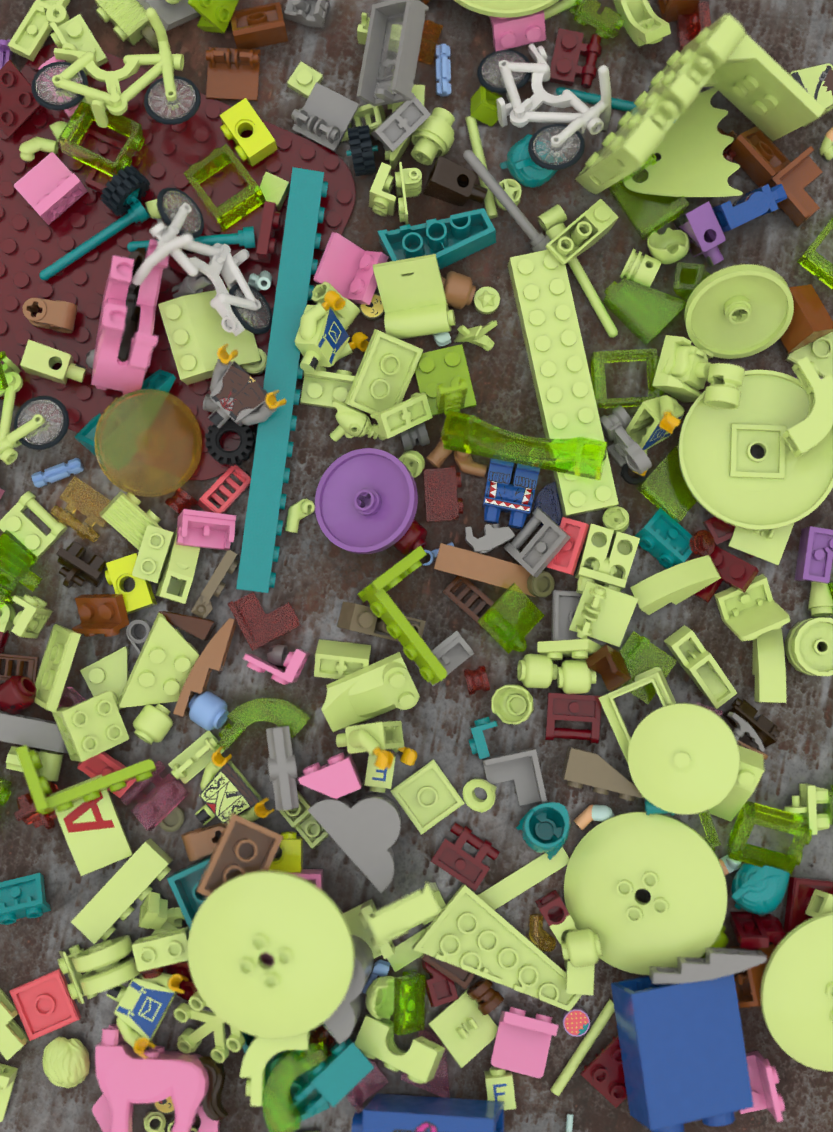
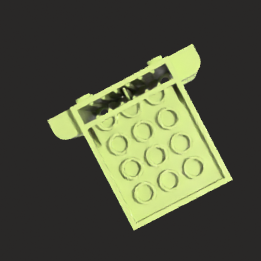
(717, 58)

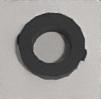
(633, 481)

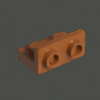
(101, 614)

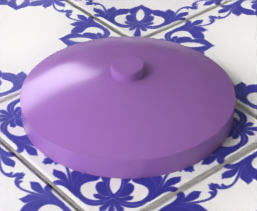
(366, 501)

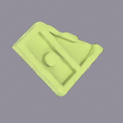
(568, 648)
(108, 674)

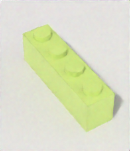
(122, 891)

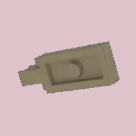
(215, 585)

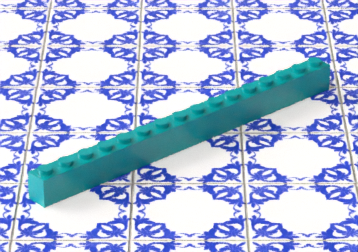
(281, 374)

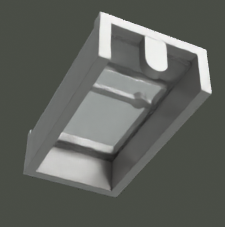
(391, 51)

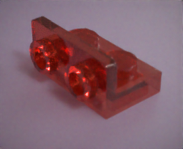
(692, 24)
(441, 494)

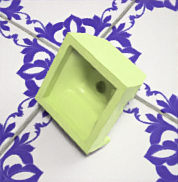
(682, 369)

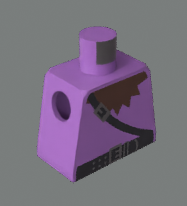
(703, 233)

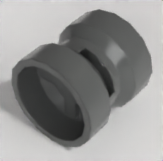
(415, 436)

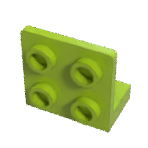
(214, 14)

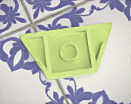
(160, 667)

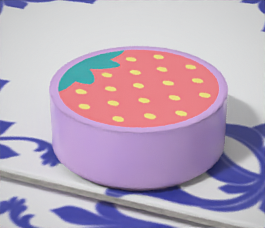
(576, 1022)

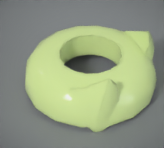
(476, 803)

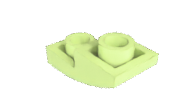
(305, 823)

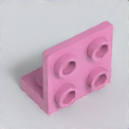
(50, 188)
(349, 269)
(294, 665)
(763, 1087)

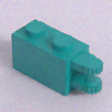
(335, 1076)

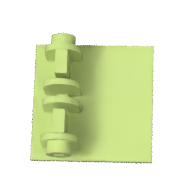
(408, 184)
(603, 614)

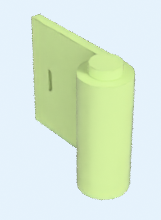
(413, 297)

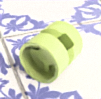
(724, 385)

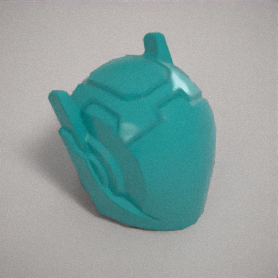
(522, 166)
(546, 828)
(759, 888)

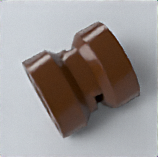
(485, 995)

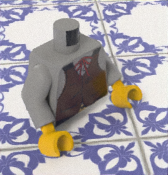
(239, 394)

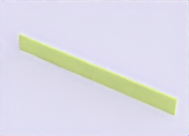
(493, 896)

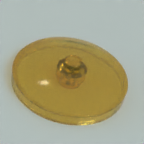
(148, 443)

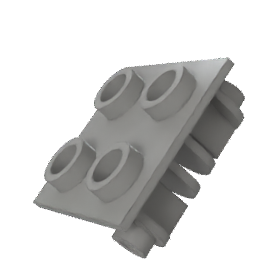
(325, 116)

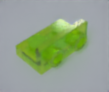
(409, 1003)

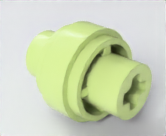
(433, 136)

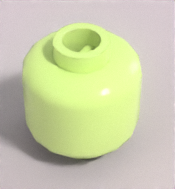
(536, 671)
(575, 676)
(152, 723)
(582, 948)

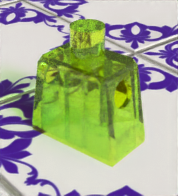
(16, 564)

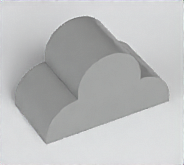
(363, 832)
(347, 1014)

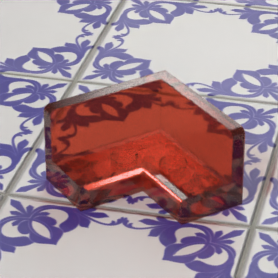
(262, 627)

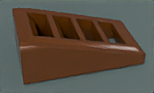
(455, 585)
(195, 626)
(32, 666)

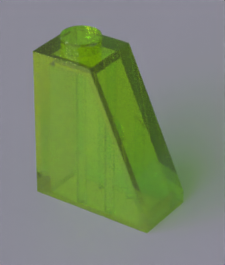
(642, 308)

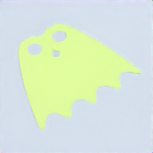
(692, 156)

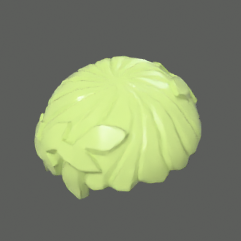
(381, 997)

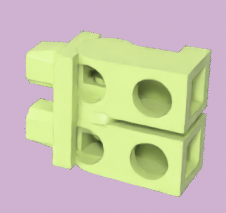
(605, 570)

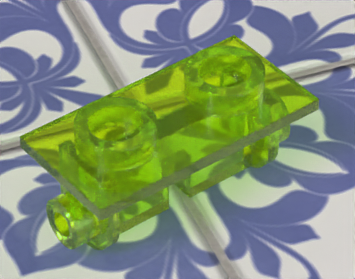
(604, 23)

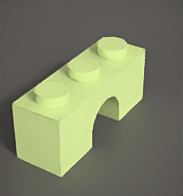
(378, 1042)

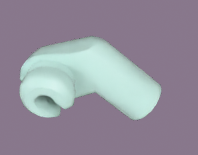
(261, 281)

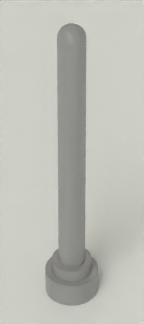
(537, 239)

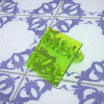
(511, 619)
(642, 656)

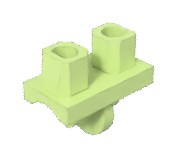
(805, 805)

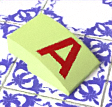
(94, 832)

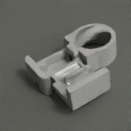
(627, 451)

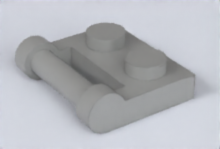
(542, 546)

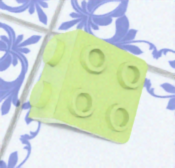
(751, 612)

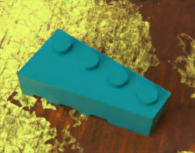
(447, 238)

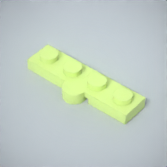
(36, 27)

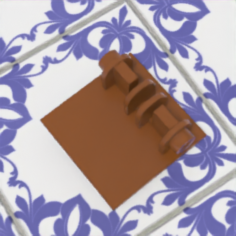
(232, 73)

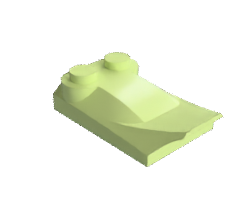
(369, 693)

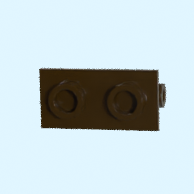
(763, 727)

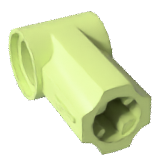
(346, 314)
(50, 760)

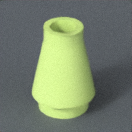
(820, 600)

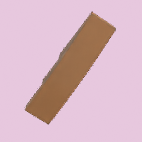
(481, 568)
(211, 658)

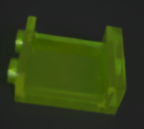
(647, 211)
(667, 487)

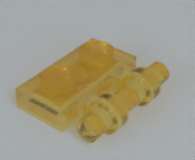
(87, 501)

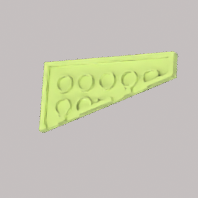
(485, 944)

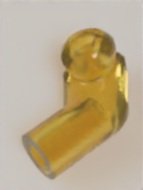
(538, 935)

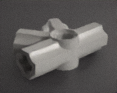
(282, 768)

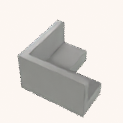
(522, 768)

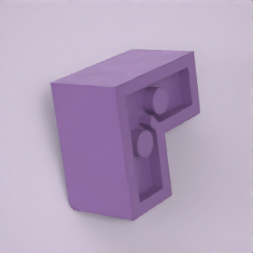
(815, 555)

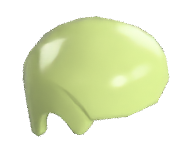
(669, 246)
(512, 704)

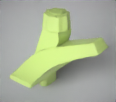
(477, 335)

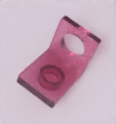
(367, 1087)

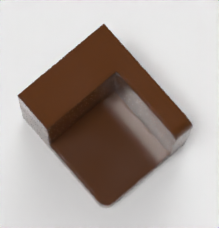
(611, 667)

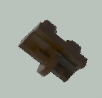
(76, 569)

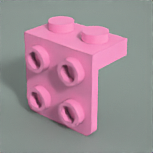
(518, 30)
(522, 1042)

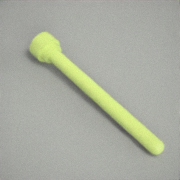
(587, 287)

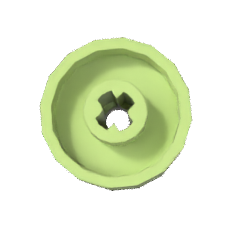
(802, 646)
(106, 965)

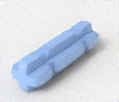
(443, 70)
(57, 472)

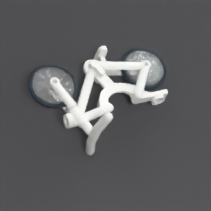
(555, 144)
(241, 306)

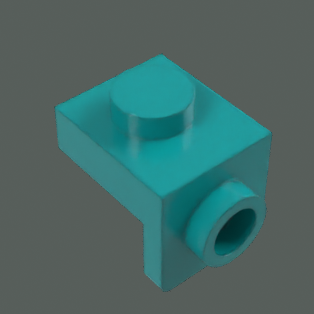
(478, 742)

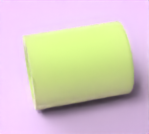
(552, 217)

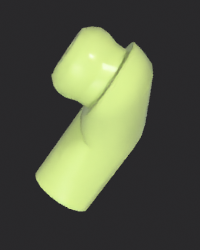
(37, 144)
(296, 513)

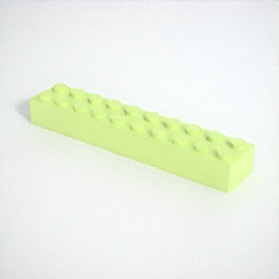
(560, 372)

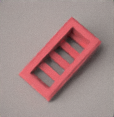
(204, 501)

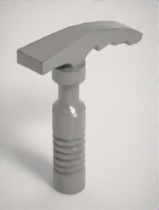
(742, 727)

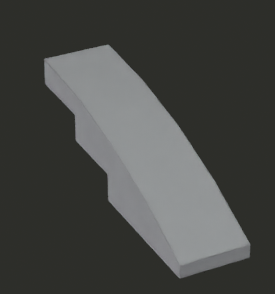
(716, 964)

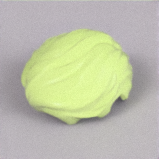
(66, 1062)

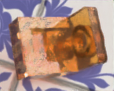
(430, 39)

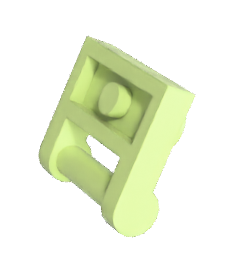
(26, 530)

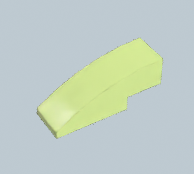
(675, 584)
(700, 666)
(769, 667)
(11, 1034)

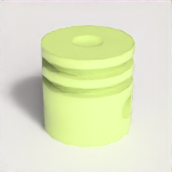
(641, 268)

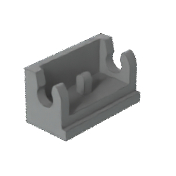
(401, 124)
(452, 652)

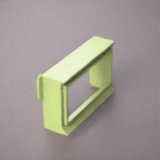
(612, 712)
(407, 913)

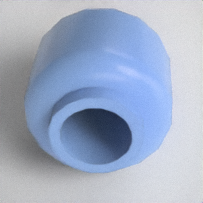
(208, 711)

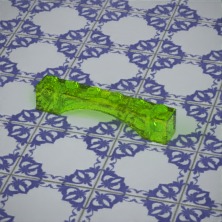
(570, 456)

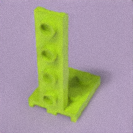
(445, 380)
(397, 623)
(88, 791)

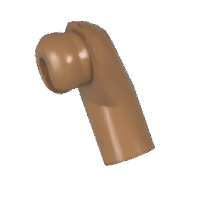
(468, 466)

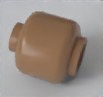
(458, 289)

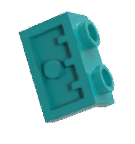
(665, 539)
(22, 898)

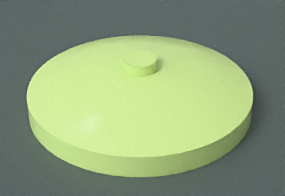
(739, 311)
(684, 758)

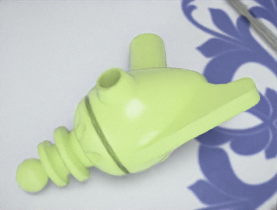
(352, 423)

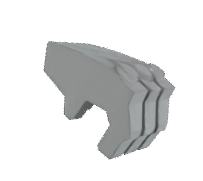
(307, 12)
(493, 537)

